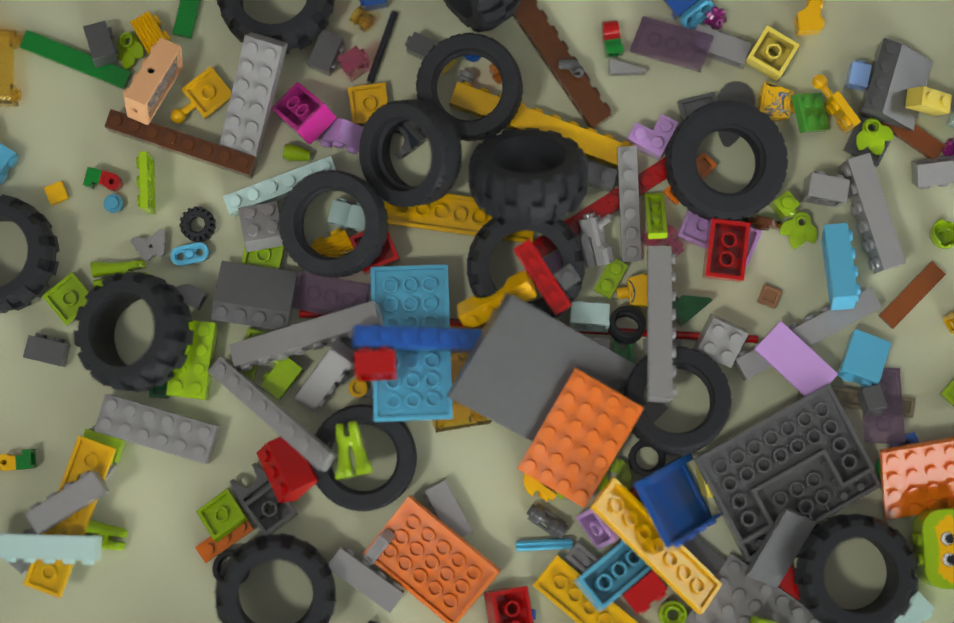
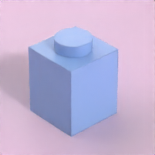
(858, 75)

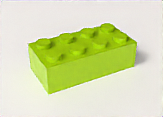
(193, 378)

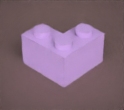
(342, 135)
(653, 141)

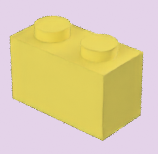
(928, 101)

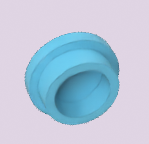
(113, 203)

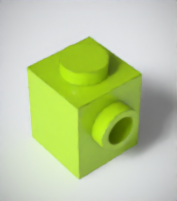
(785, 205)

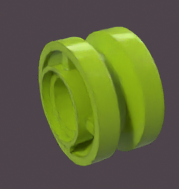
(668, 605)

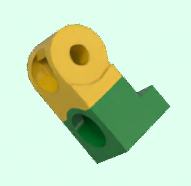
(25, 461)

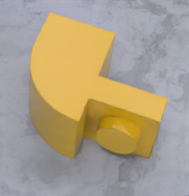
(532, 485)

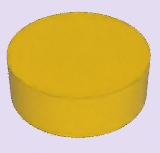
(358, 389)

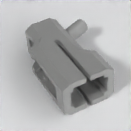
(593, 240)

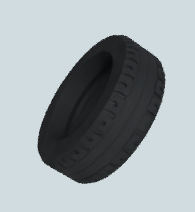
(499, 56)
(444, 145)
(293, 215)
(717, 415)
(397, 483)

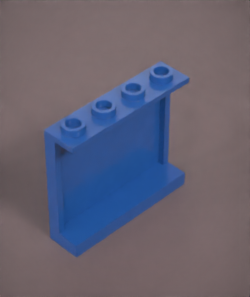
(675, 502)

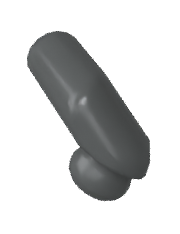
(573, 66)

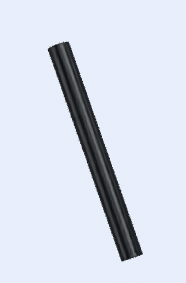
(382, 47)

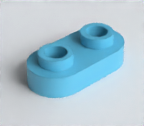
(696, 14)
(190, 254)

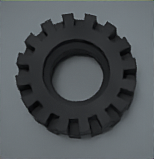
(188, 216)

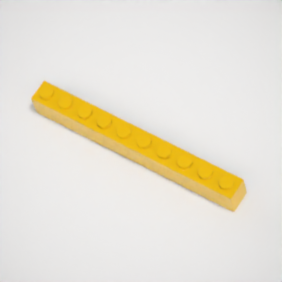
(595, 146)

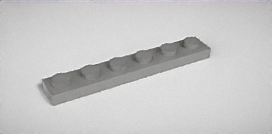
(629, 203)

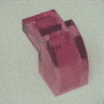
(670, 241)

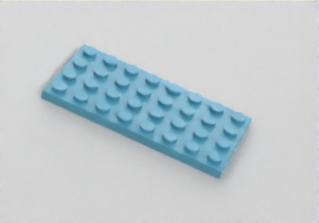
(414, 299)

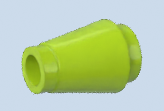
(295, 153)

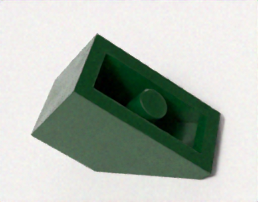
(688, 307)

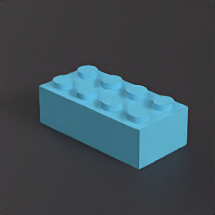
(839, 266)
(611, 575)

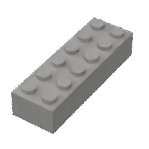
(253, 93)
(872, 214)
(157, 428)

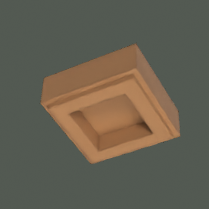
(769, 296)

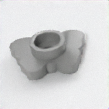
(143, 245)

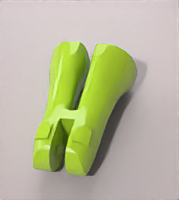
(101, 268)
(344, 465)
(107, 532)

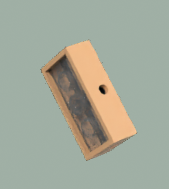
(153, 81)

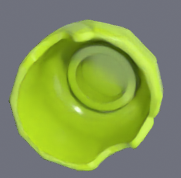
(942, 234)

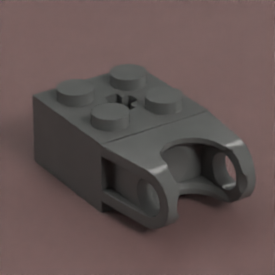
(258, 498)

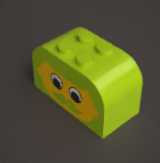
(934, 547)

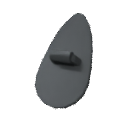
(736, 92)

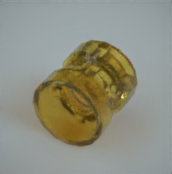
(362, 19)

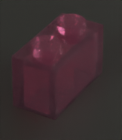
(354, 63)

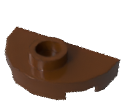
(763, 223)

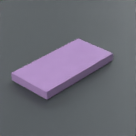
(695, 231)
(795, 360)

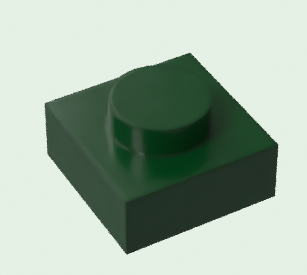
(159, 391)

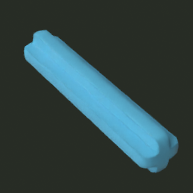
(544, 544)

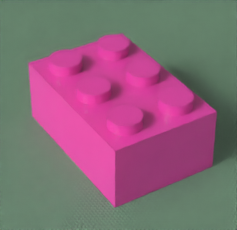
(303, 113)

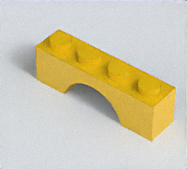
(809, 19)
(477, 311)

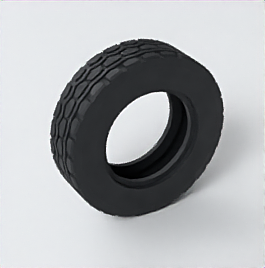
(764, 141)

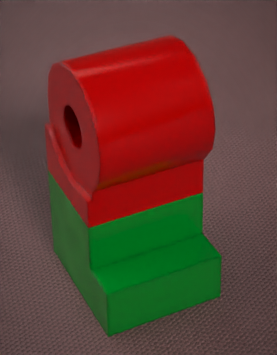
(612, 39)
(102, 178)

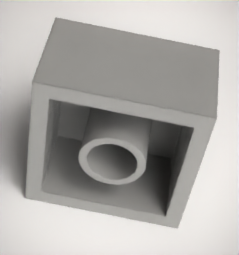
(825, 189)
(260, 226)
(721, 340)

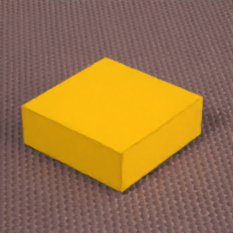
(56, 193)

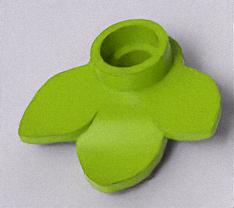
(129, 52)
(874, 139)
(799, 233)

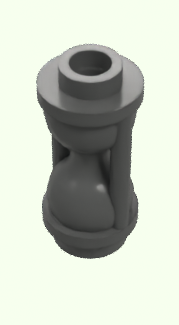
(555, 526)

